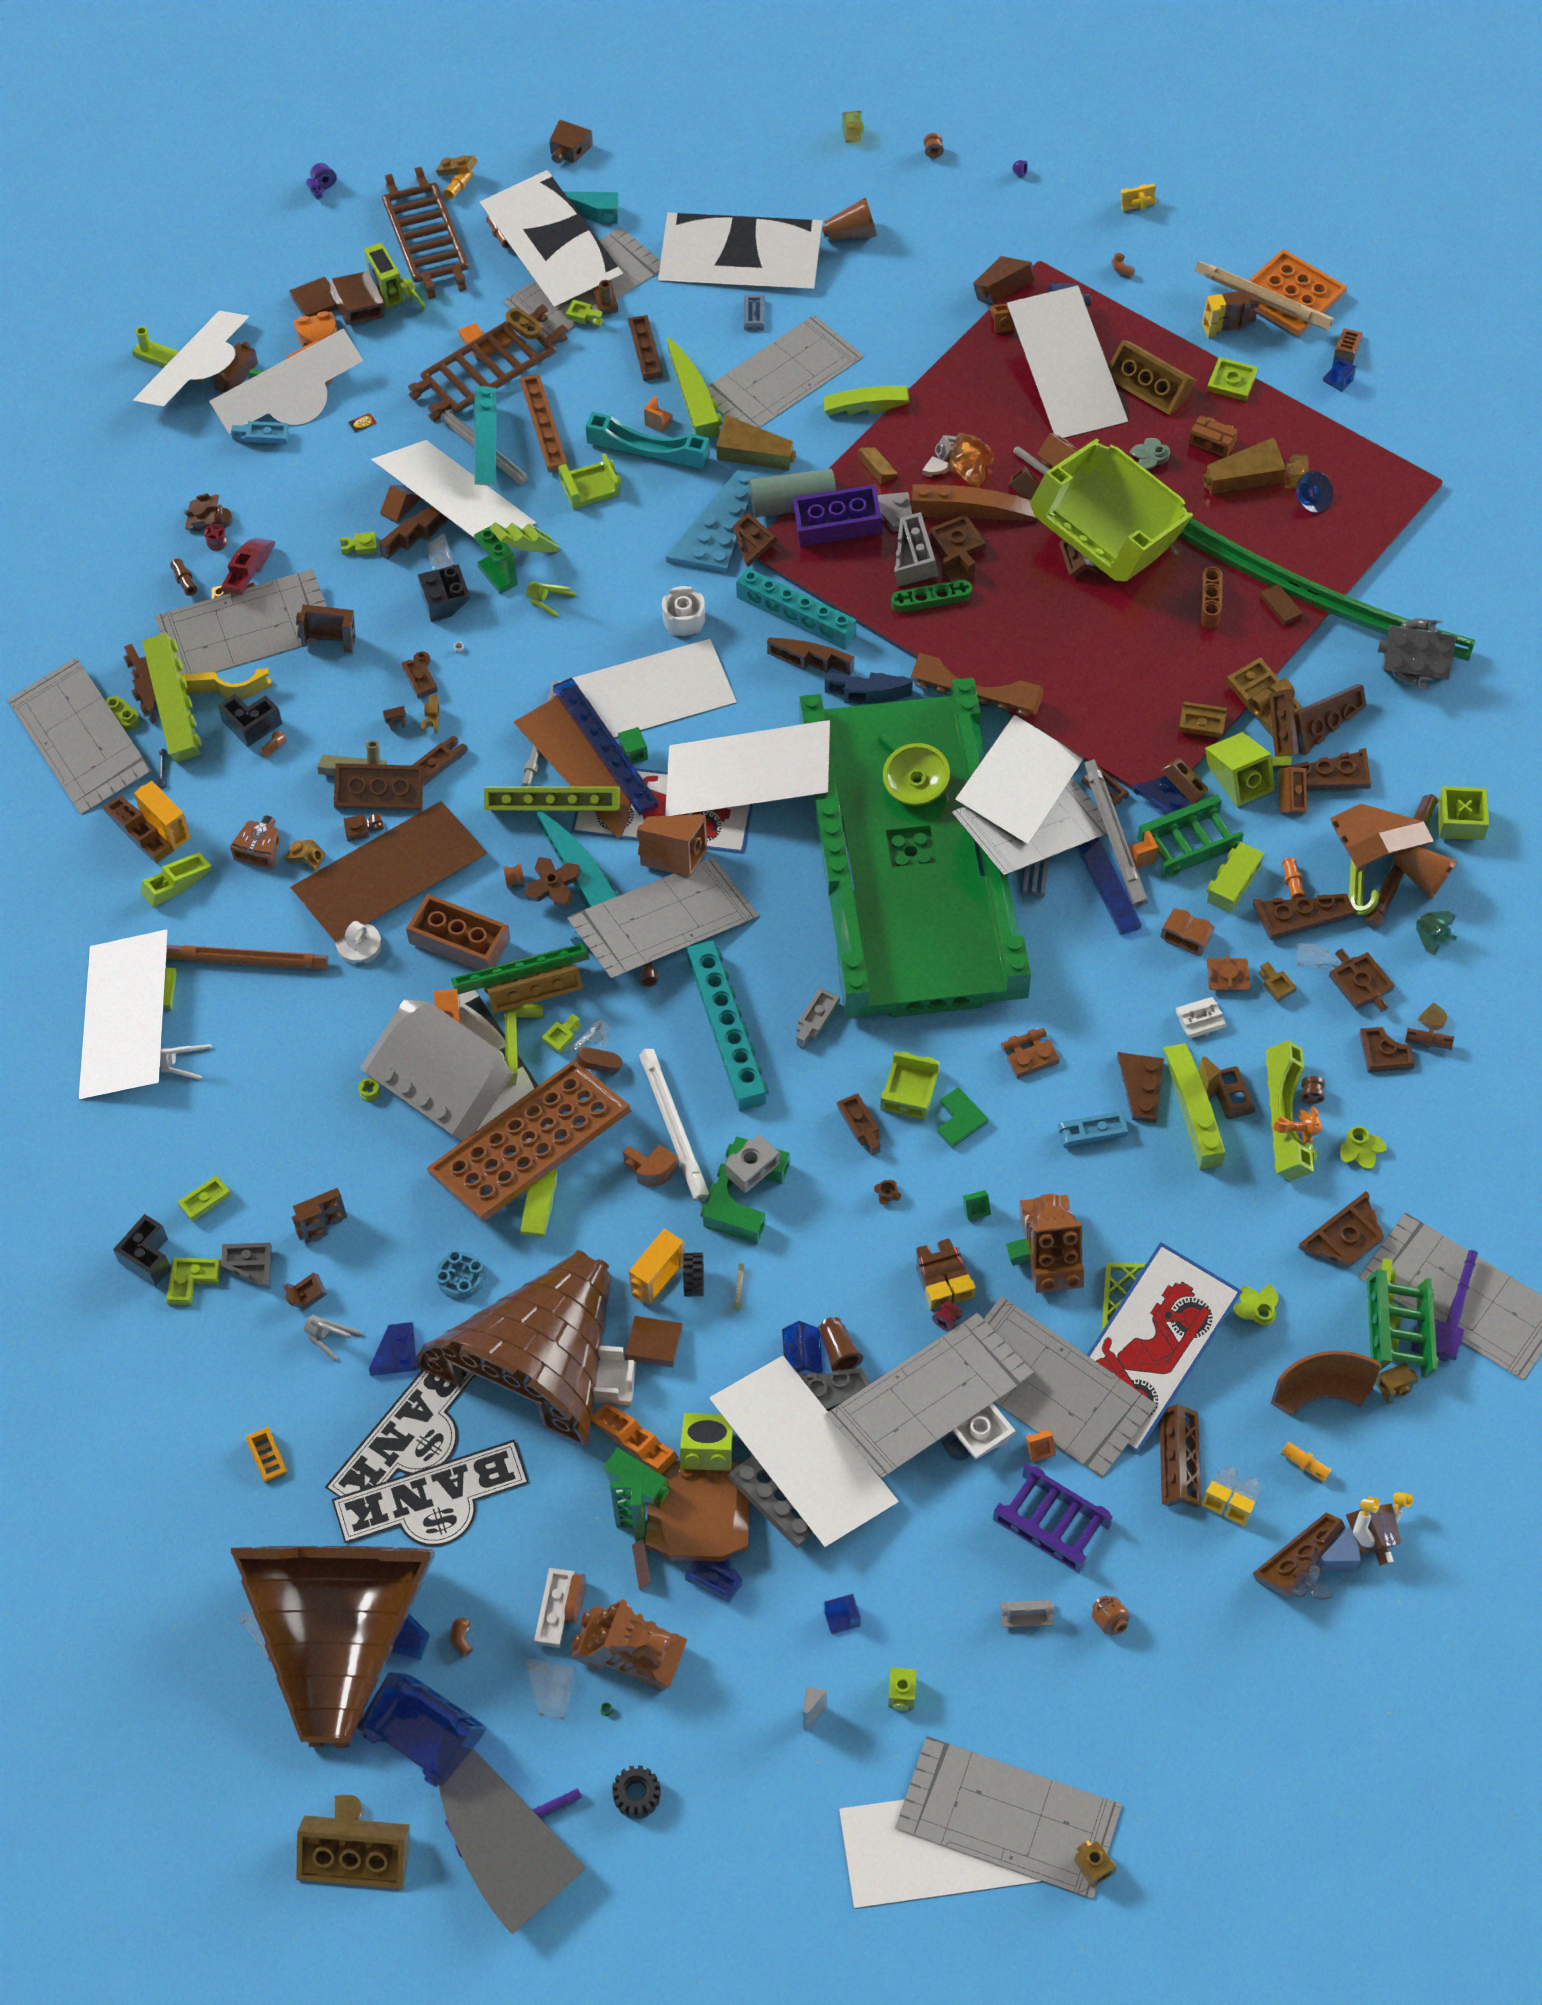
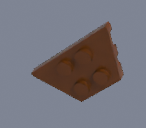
(1346, 1235)

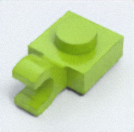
(582, 312)
(560, 1035)

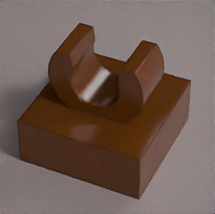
(395, 714)

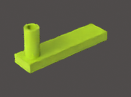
(151, 351)
(510, 1015)

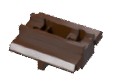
(201, 512)

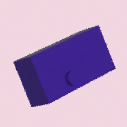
(837, 515)

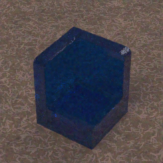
(1341, 374)
(841, 1614)

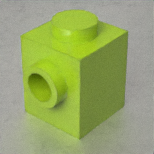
(902, 1688)

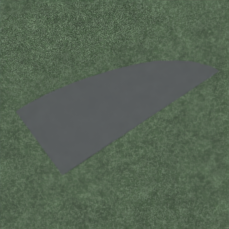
(505, 1843)

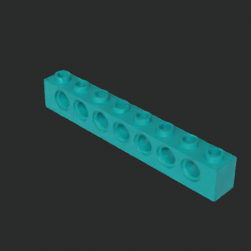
(745, 1094)

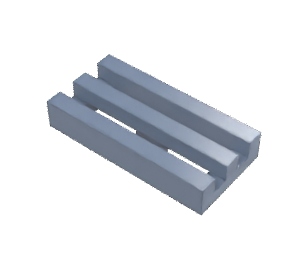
(753, 323)
(1033, 892)

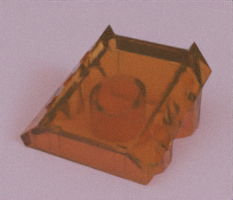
(970, 459)

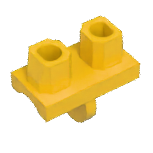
(1138, 197)

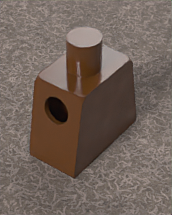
(569, 142)

